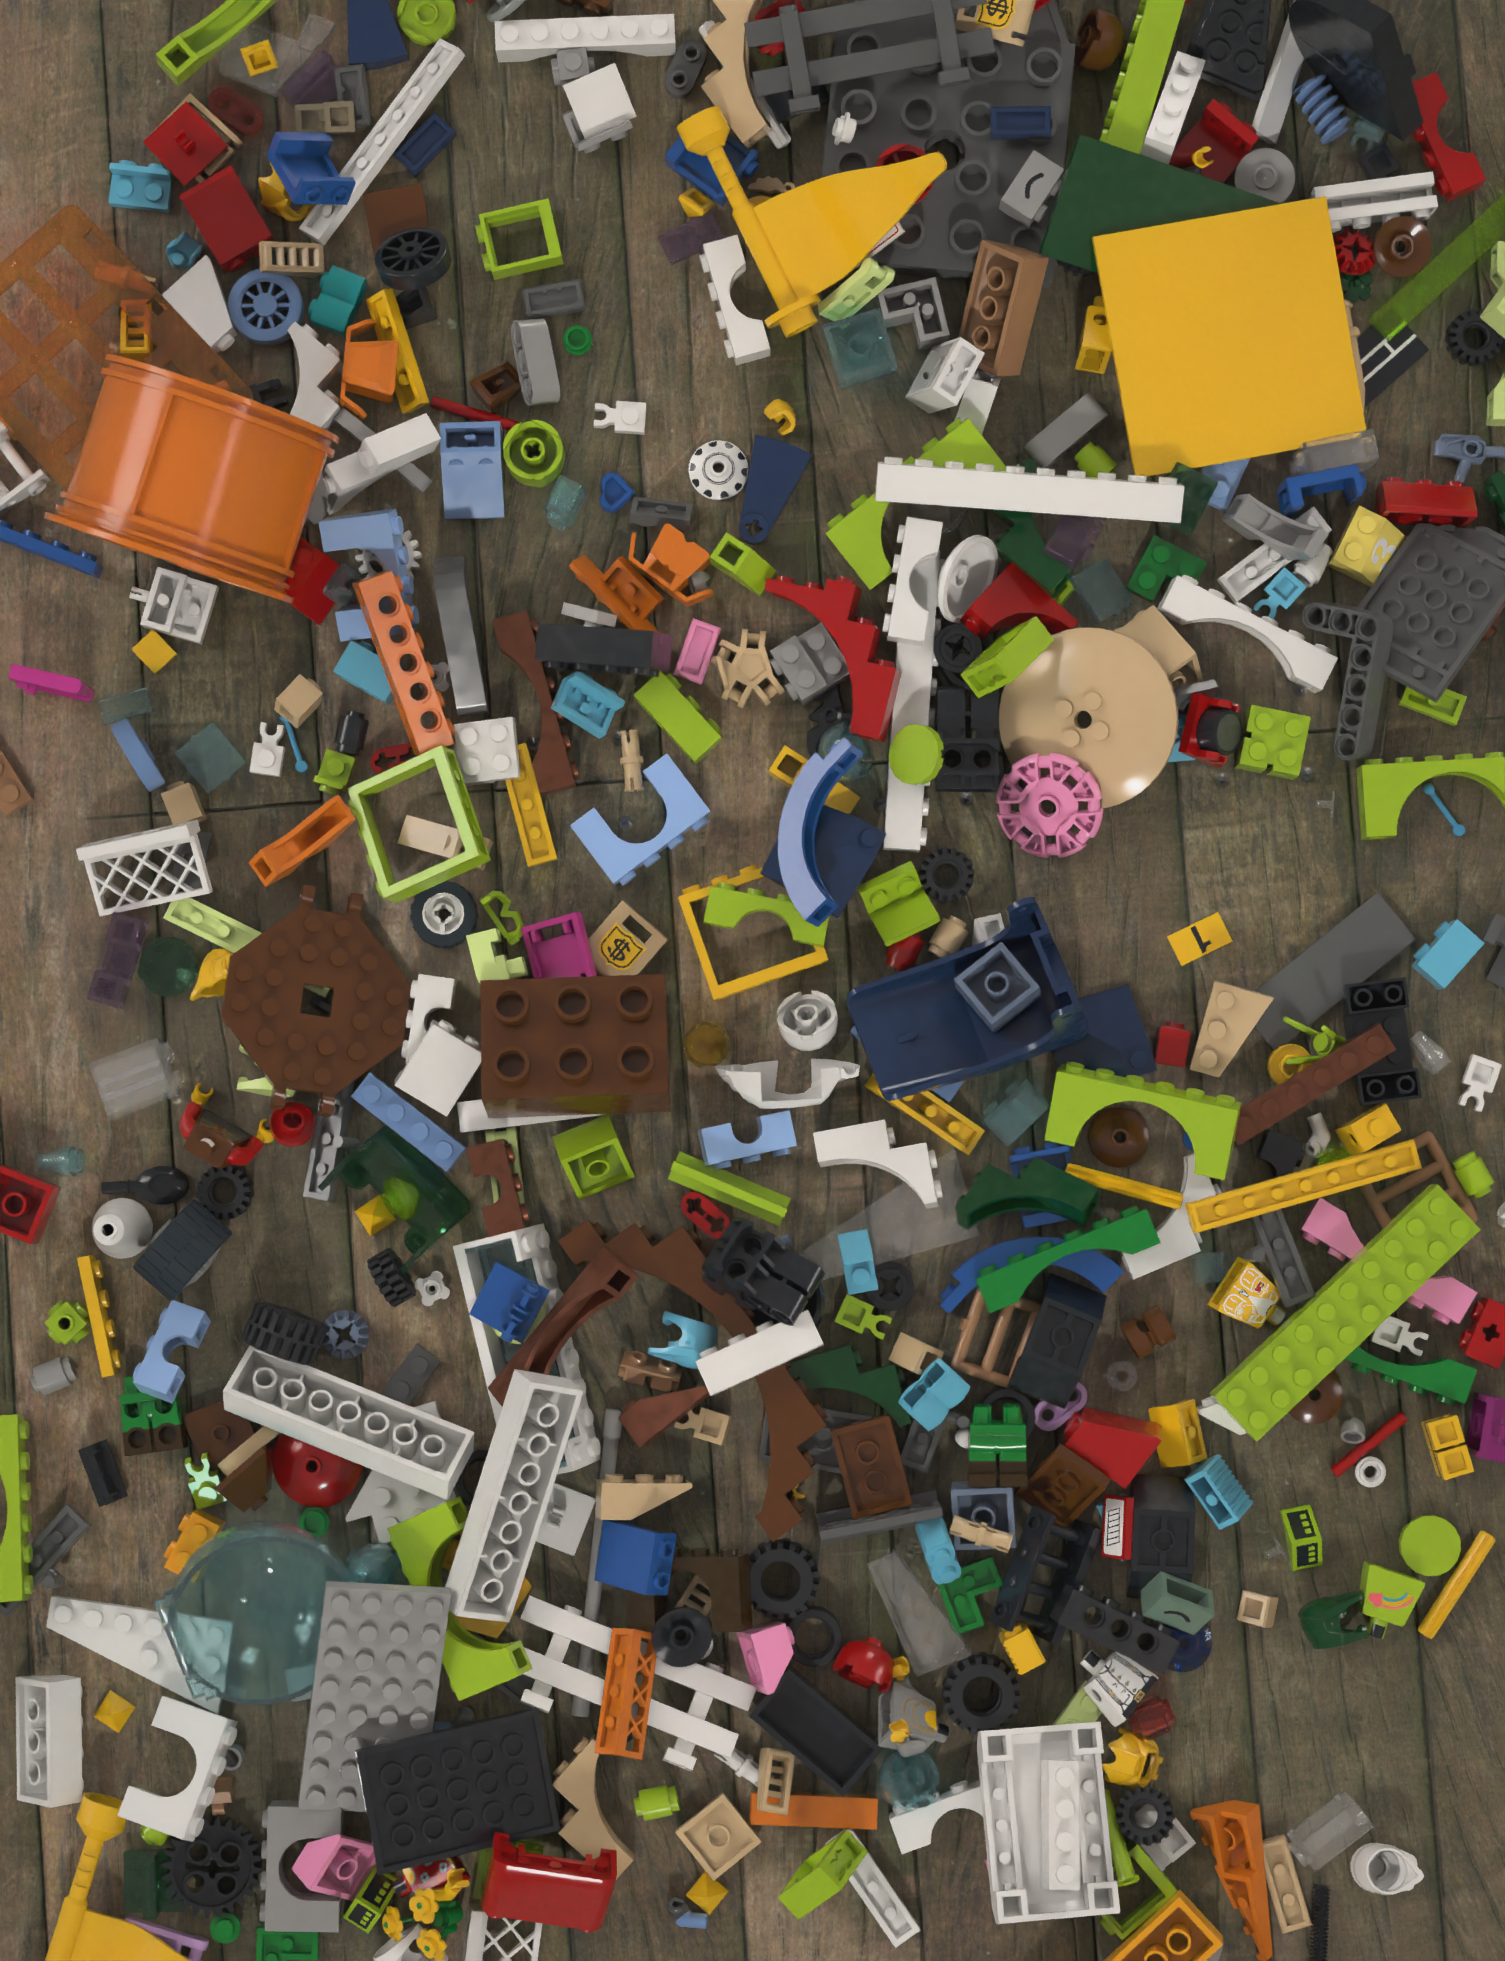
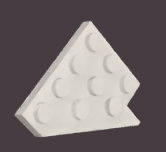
(391, 1499)

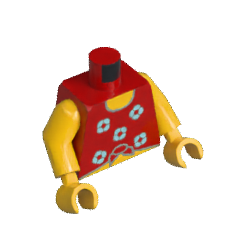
(442, 1876)

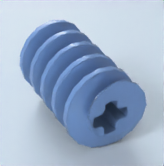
(1322, 109)

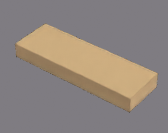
(1284, 1885)

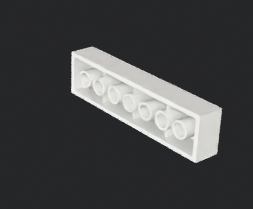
(349, 1421)
(512, 1495)

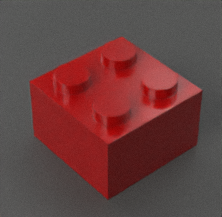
(25, 1204)

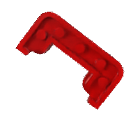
(548, 1887)

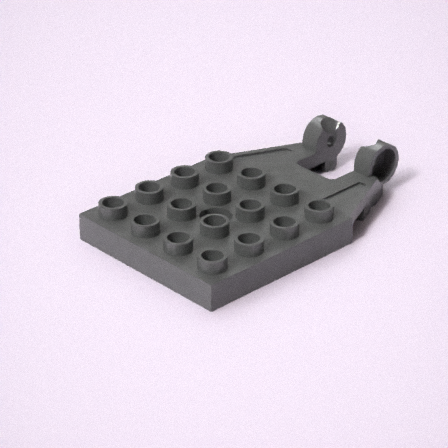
(911, 109)

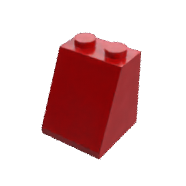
(227, 219)
(1112, 1442)

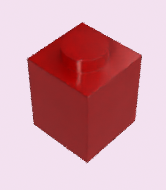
(1171, 1045)

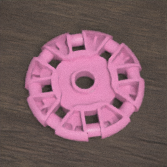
(1052, 788)

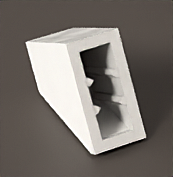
(203, 304)
(979, 398)

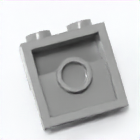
(809, 664)

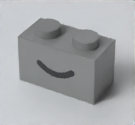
(1031, 189)

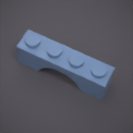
(409, 1122)

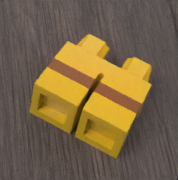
(1443, 1441)

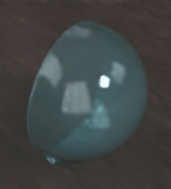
(250, 1612)

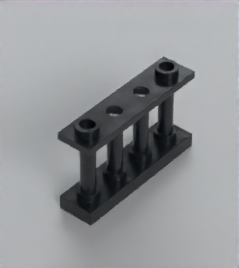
(1070, 1570)

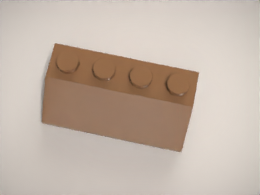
(1003, 305)

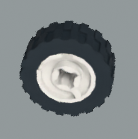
(454, 928)

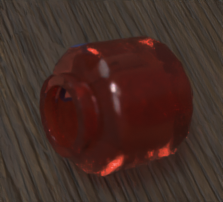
(1152, 1717)

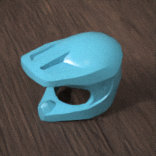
(694, 1340)

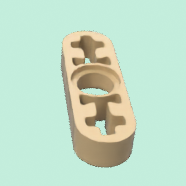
(247, 1449)

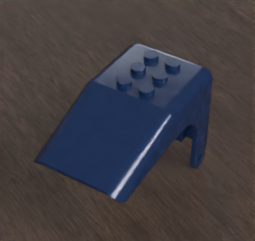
(929, 1036)

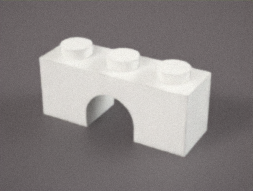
(430, 995)

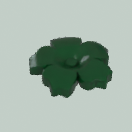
(1356, 287)

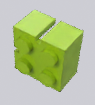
(1275, 740)

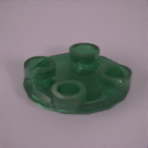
(168, 966)

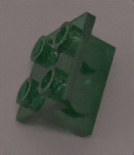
(1196, 496)
(144, 1884)

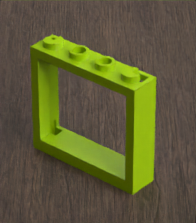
(462, 809)

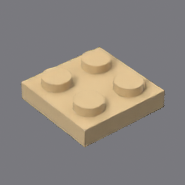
(718, 1836)

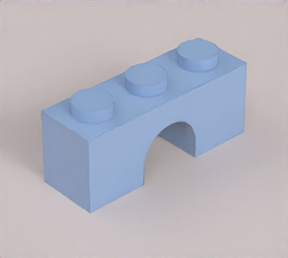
(773, 1136)
(178, 1326)

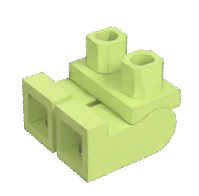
(487, 963)

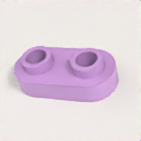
(1060, 1415)

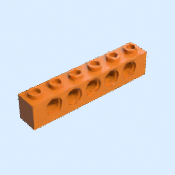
(369, 593)

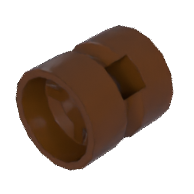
(1148, 1331)

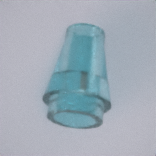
(62, 1161)

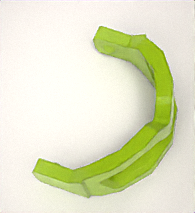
(511, 937)

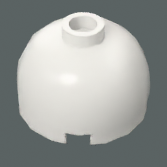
(807, 1020)

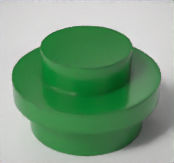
(577, 340)
(315, 1521)
(225, 1928)

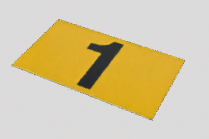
(1199, 938)

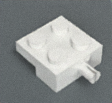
(177, 605)
(487, 750)

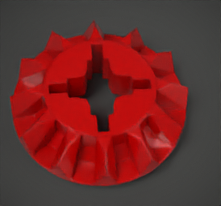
(1364, 260)

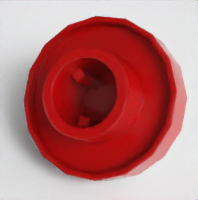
(292, 1124)

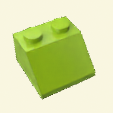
(593, 1156)

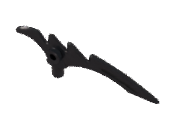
(827, 715)

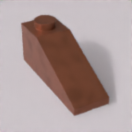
(653, 1415)

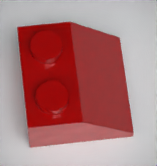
(311, 575)

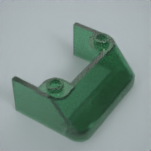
(390, 1155)

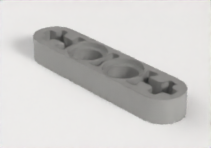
(360, 431)

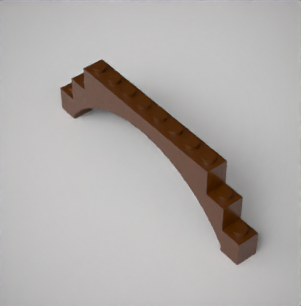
(788, 1410)

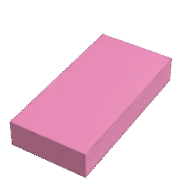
(697, 651)

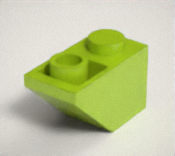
(741, 564)

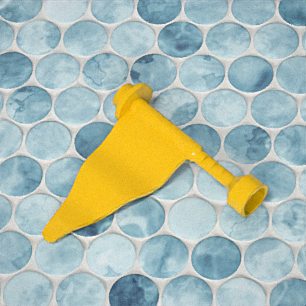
(817, 229)
(90, 1934)

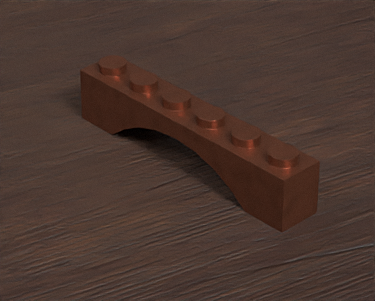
(551, 763)
(1313, 1081)
(597, 1286)

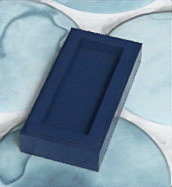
(1020, 123)
(425, 144)

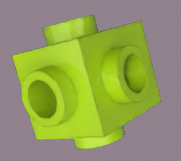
(79, 1322)

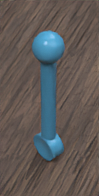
(301, 766)
(1458, 829)

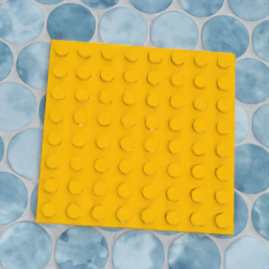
(1229, 336)

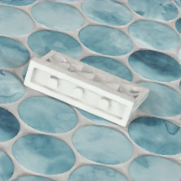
(140, 842)
(477, 1929)

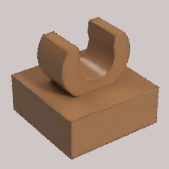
(224, 1794)

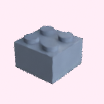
(997, 987)
(985, 1505)

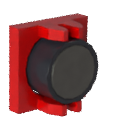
(1211, 730)

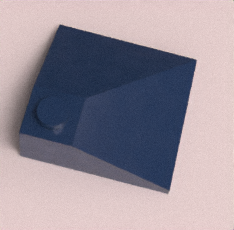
(842, 853)
(1114, 1036)

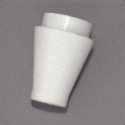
(1310, 570)

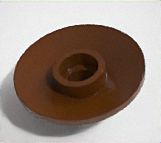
(1414, 251)
(1102, 1138)
(1322, 1408)

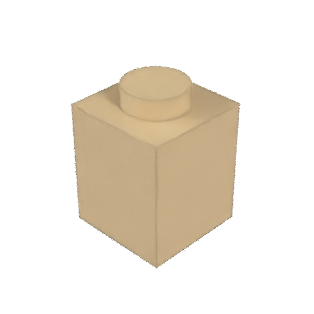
(299, 700)
(183, 803)
(914, 1353)

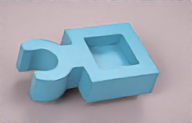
(1282, 590)

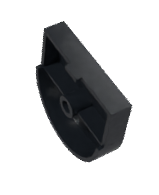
(1361, 60)

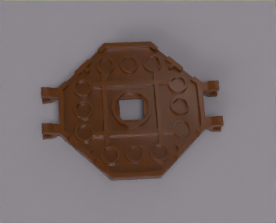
(307, 1049)

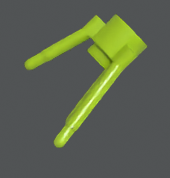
(1323, 1042)

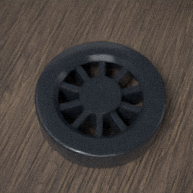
(413, 258)

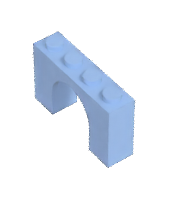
(381, 535)
(622, 858)

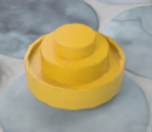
(1277, 1066)

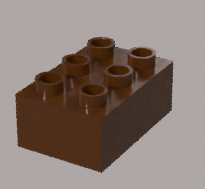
(575, 1046)

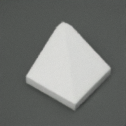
(986, 928)

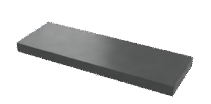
(1318, 975)

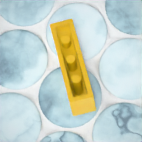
(936, 1117)

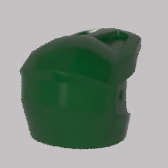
(1322, 1619)

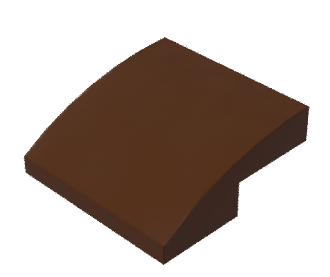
(394, 211)

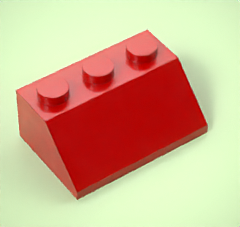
(1425, 502)

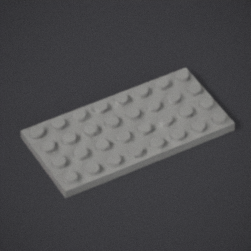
(370, 1681)

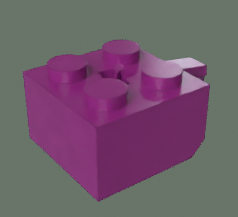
(1487, 1427)

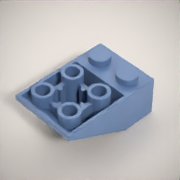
(472, 470)

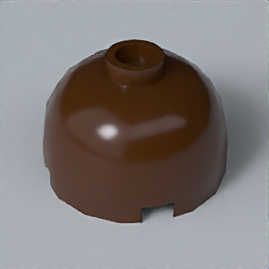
(1100, 41)

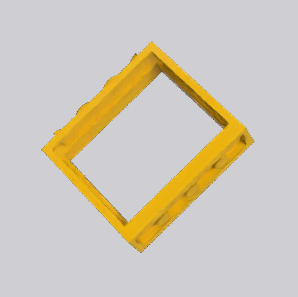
(752, 980)

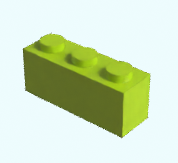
(679, 716)

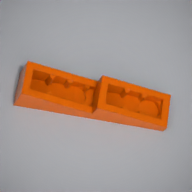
(820, 1810)

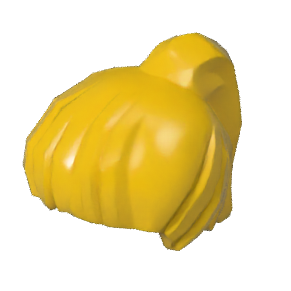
(212, 975)

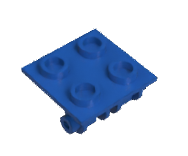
(509, 1302)

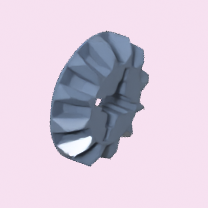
(359, 1332)

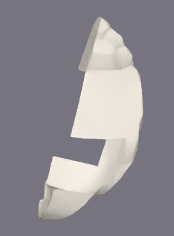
(758, 1081)

